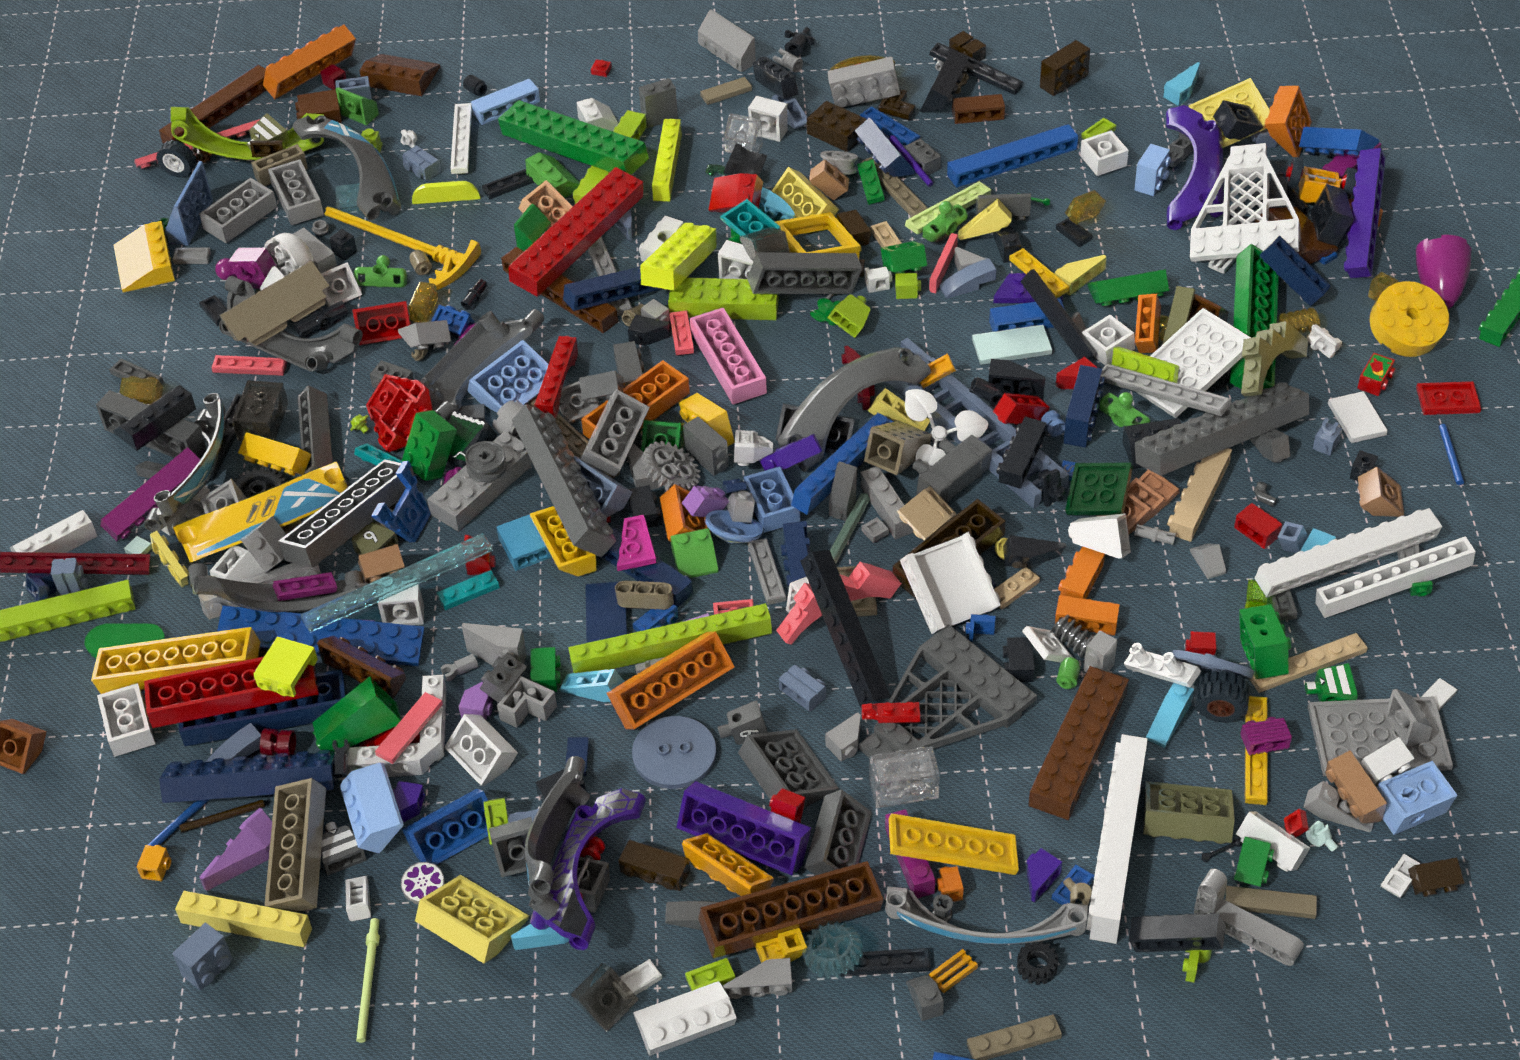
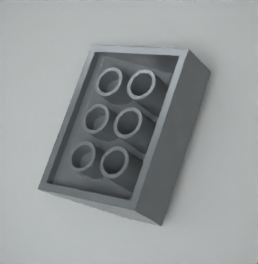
(788, 763)

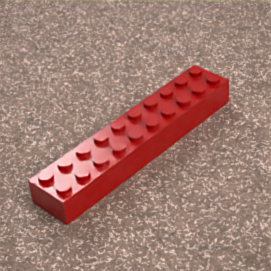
(575, 232)

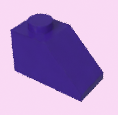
(1042, 872)

